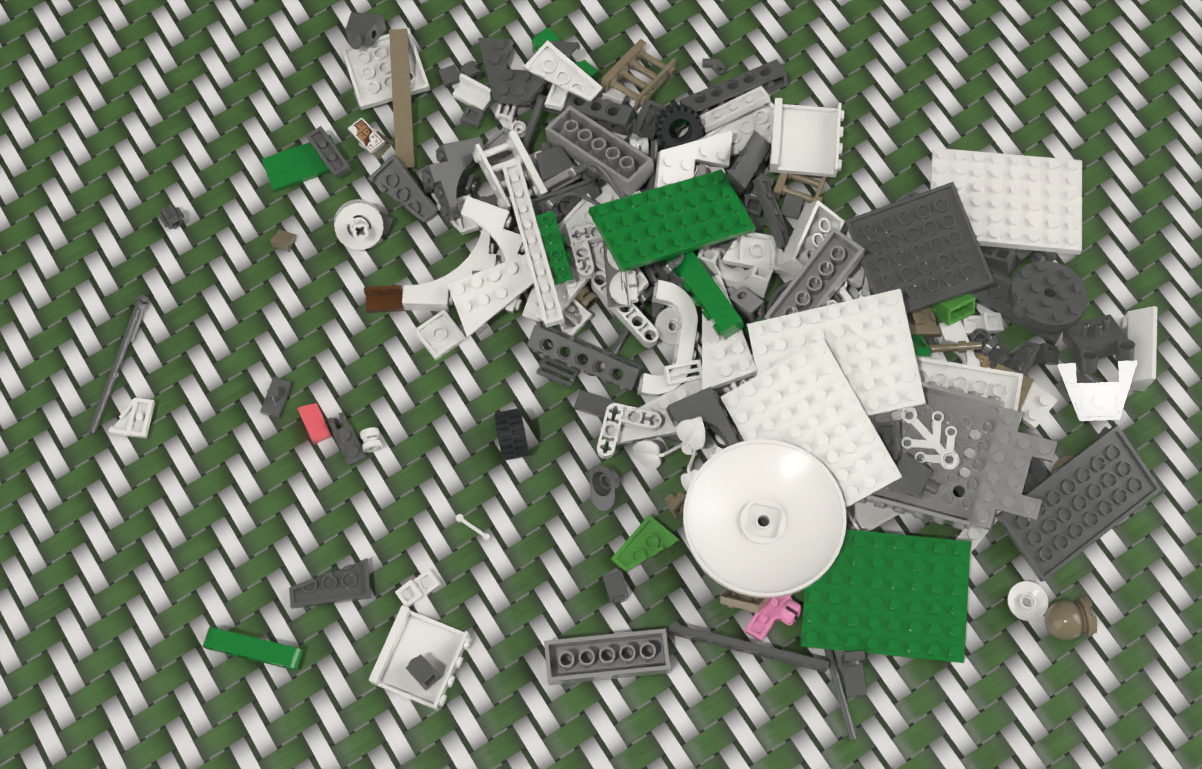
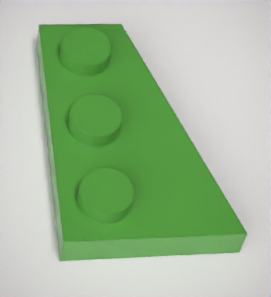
(643, 544)

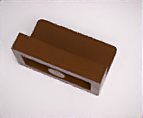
(384, 299)

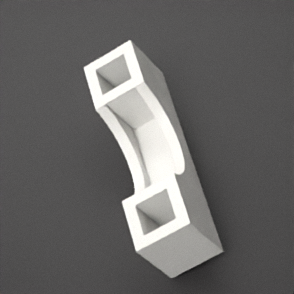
(754, 279)
(953, 334)

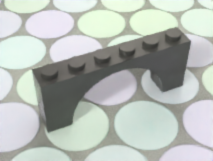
(706, 405)

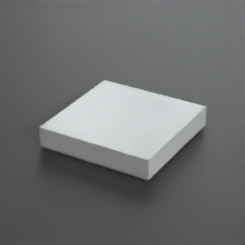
(440, 334)

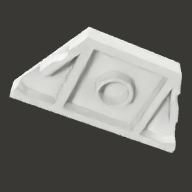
(755, 249)

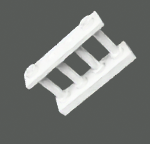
(531, 175)

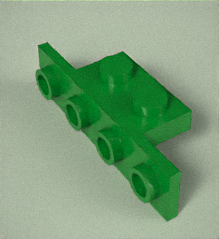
(554, 248)

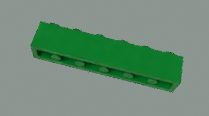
(707, 295)

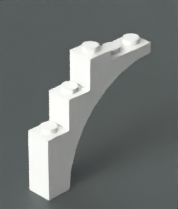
(494, 221)
(435, 294)

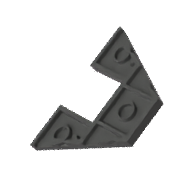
(513, 85)

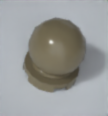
(1070, 619)

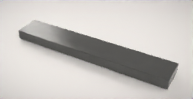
(597, 406)

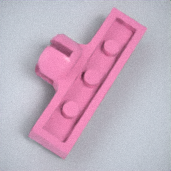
(776, 609)

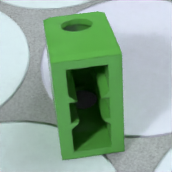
(955, 309)

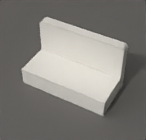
(473, 93)

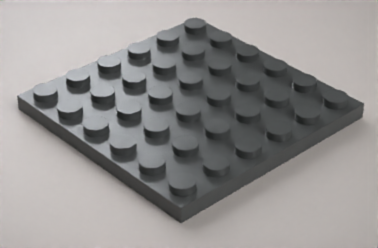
(921, 248)

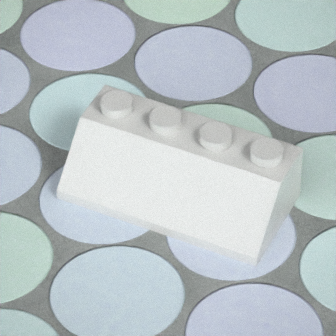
(808, 234)
(1141, 328)

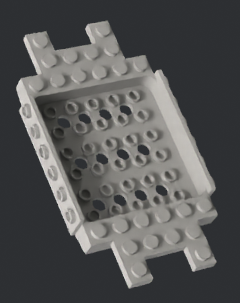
(995, 471)

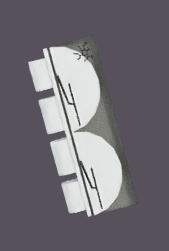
(620, 286)

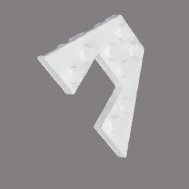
(679, 161)

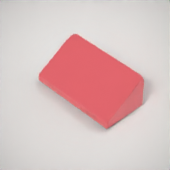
(314, 423)

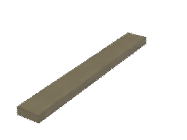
(401, 97)

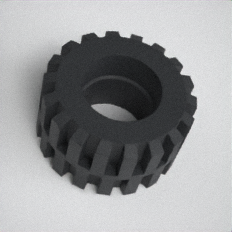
(673, 113)
(511, 434)

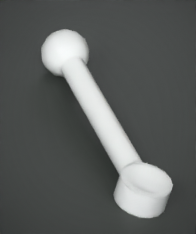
(459, 518)

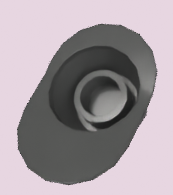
(603, 486)

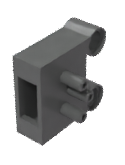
(1095, 340)

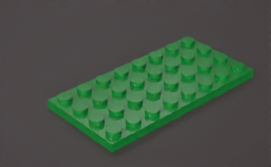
(671, 220)

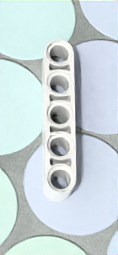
(627, 317)

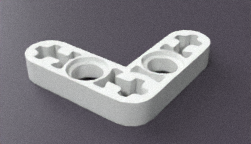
(583, 244)
(623, 419)

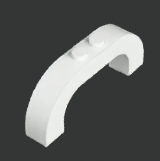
(687, 336)

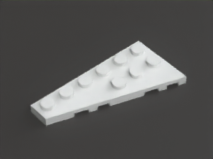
(724, 359)
(629, 434)

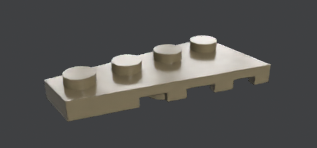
(923, 323)

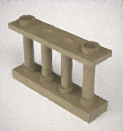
(629, 61)
(782, 189)

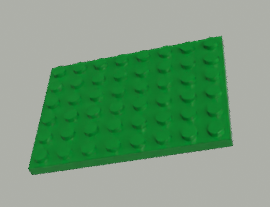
(891, 598)

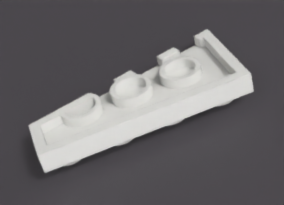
(559, 70)

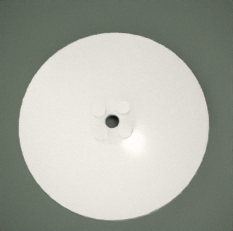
(773, 483)

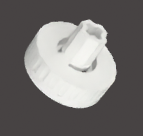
(364, 237)

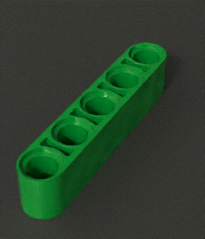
(253, 648)

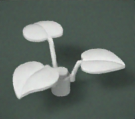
(693, 437)

